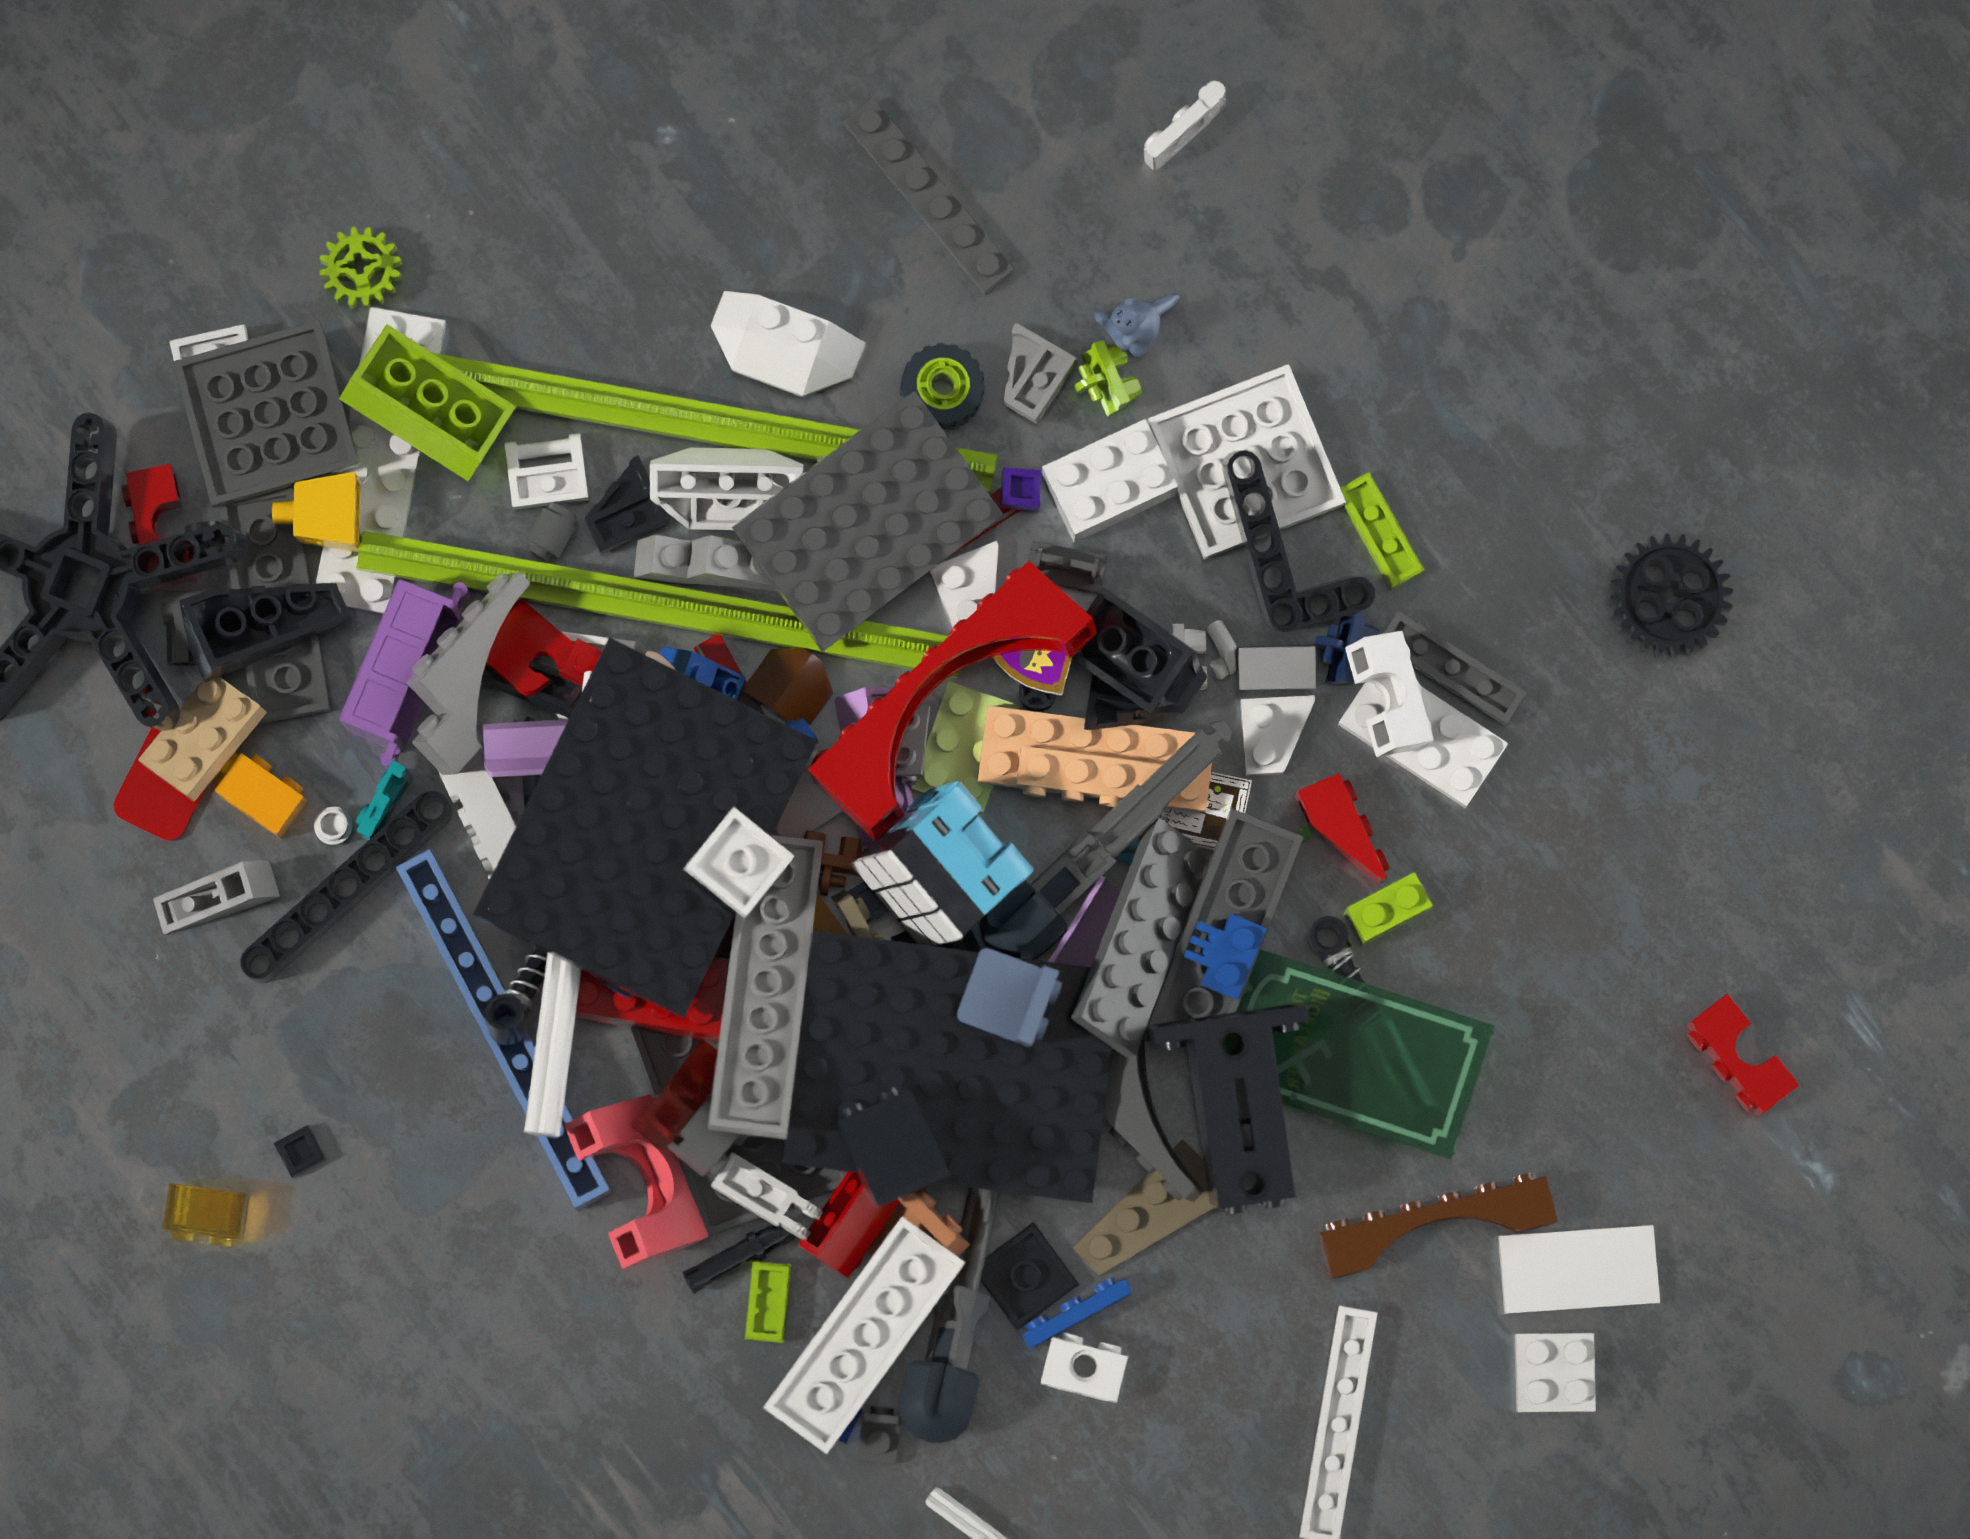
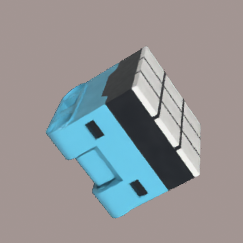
(941, 866)

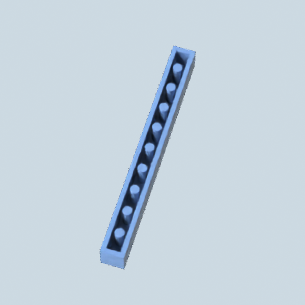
(479, 985)

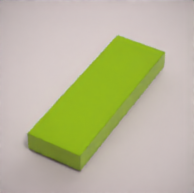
(1380, 531)

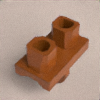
(840, 863)

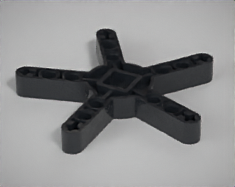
(124, 573)

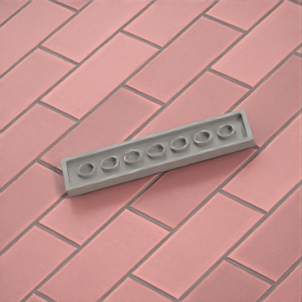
(766, 1000)

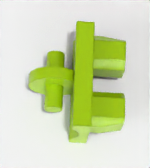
(1103, 380)

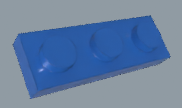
(1075, 1312)

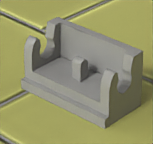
(1276, 667)

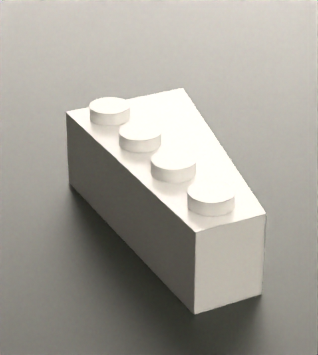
(482, 809)

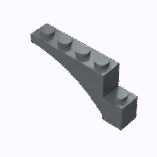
(1135, 1122)

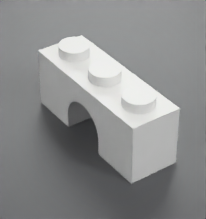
(1387, 663)

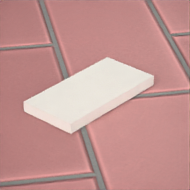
(1578, 1269)

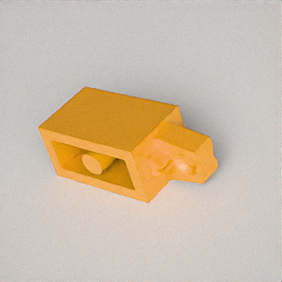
(259, 793)

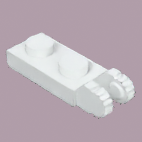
(1185, 125)
(763, 1194)

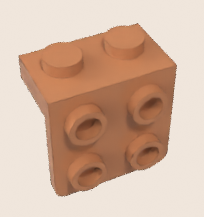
(919, 1211)

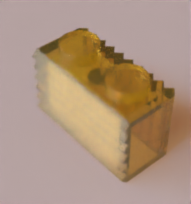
(205, 1214)

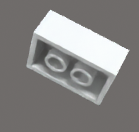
(1109, 480)

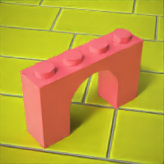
(672, 1214)

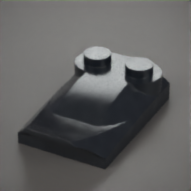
(1140, 657)

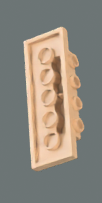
(1061, 757)

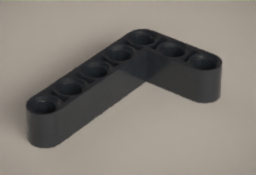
(1276, 557)

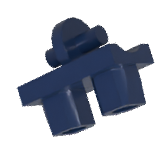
(1338, 637)

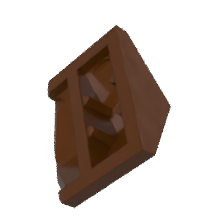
(790, 684)

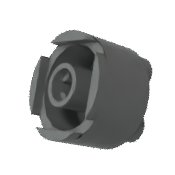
(701, 1147)

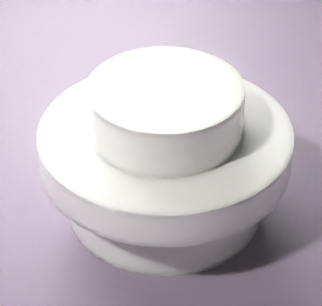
(333, 825)

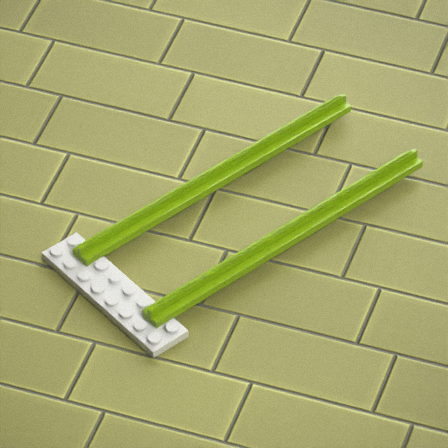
(391, 468)

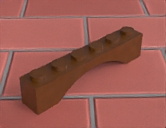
(1515, 1207)

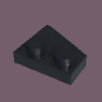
(625, 510)
(1112, 709)

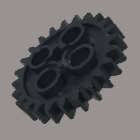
(1675, 561)

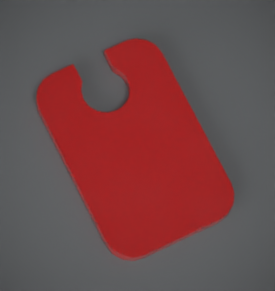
(519, 641)
(152, 802)

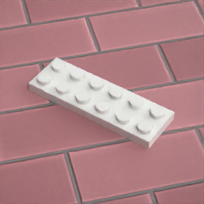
(864, 1335)

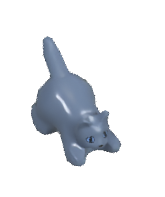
(1136, 322)

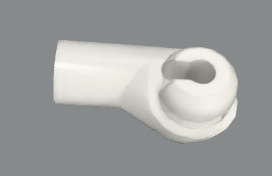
(1227, 650)

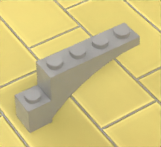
(700, 561)
(453, 675)

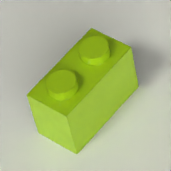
(1388, 909)

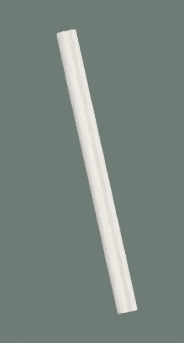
(553, 1043)

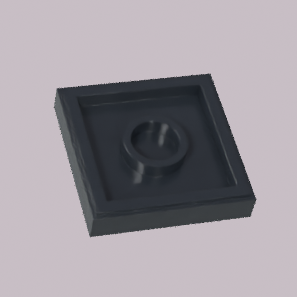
(1026, 1276)

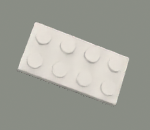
(1450, 763)

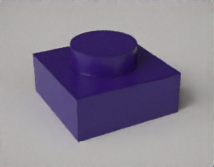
(1020, 489)

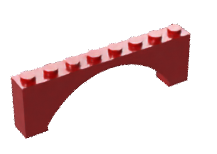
(1018, 617)

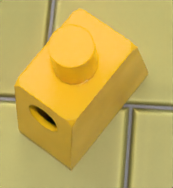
(324, 511)

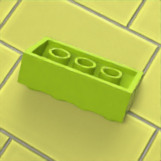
(427, 402)

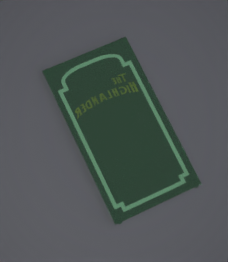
(1370, 1054)

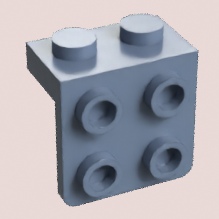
(1008, 997)

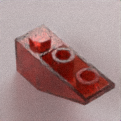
(679, 1097)

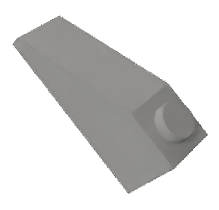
(217, 896)

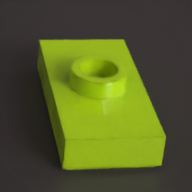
(768, 1302)

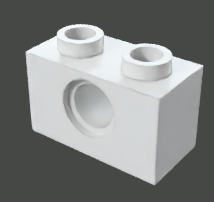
(1061, 1375)

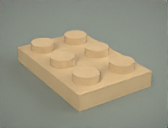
(205, 737)

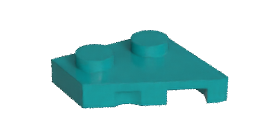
(387, 796)

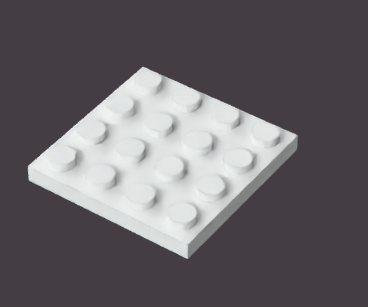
(1254, 416)

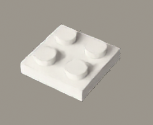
(739, 862)
(1555, 1372)

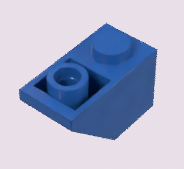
(705, 671)

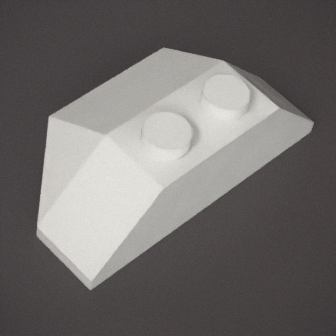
(784, 344)
(718, 484)

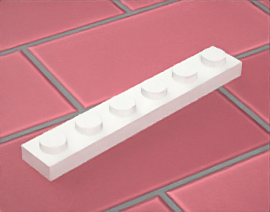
(1338, 1424)

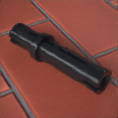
(729, 1260)

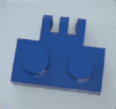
(1227, 954)

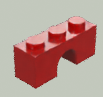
(151, 495)
(1717, 1033)

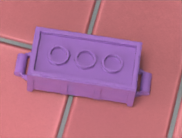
(380, 701)

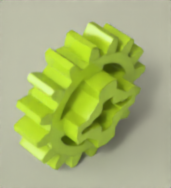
(346, 268)

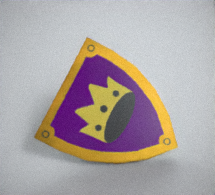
(1037, 669)

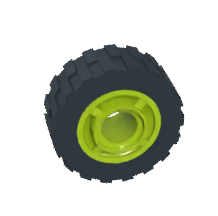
(957, 368)

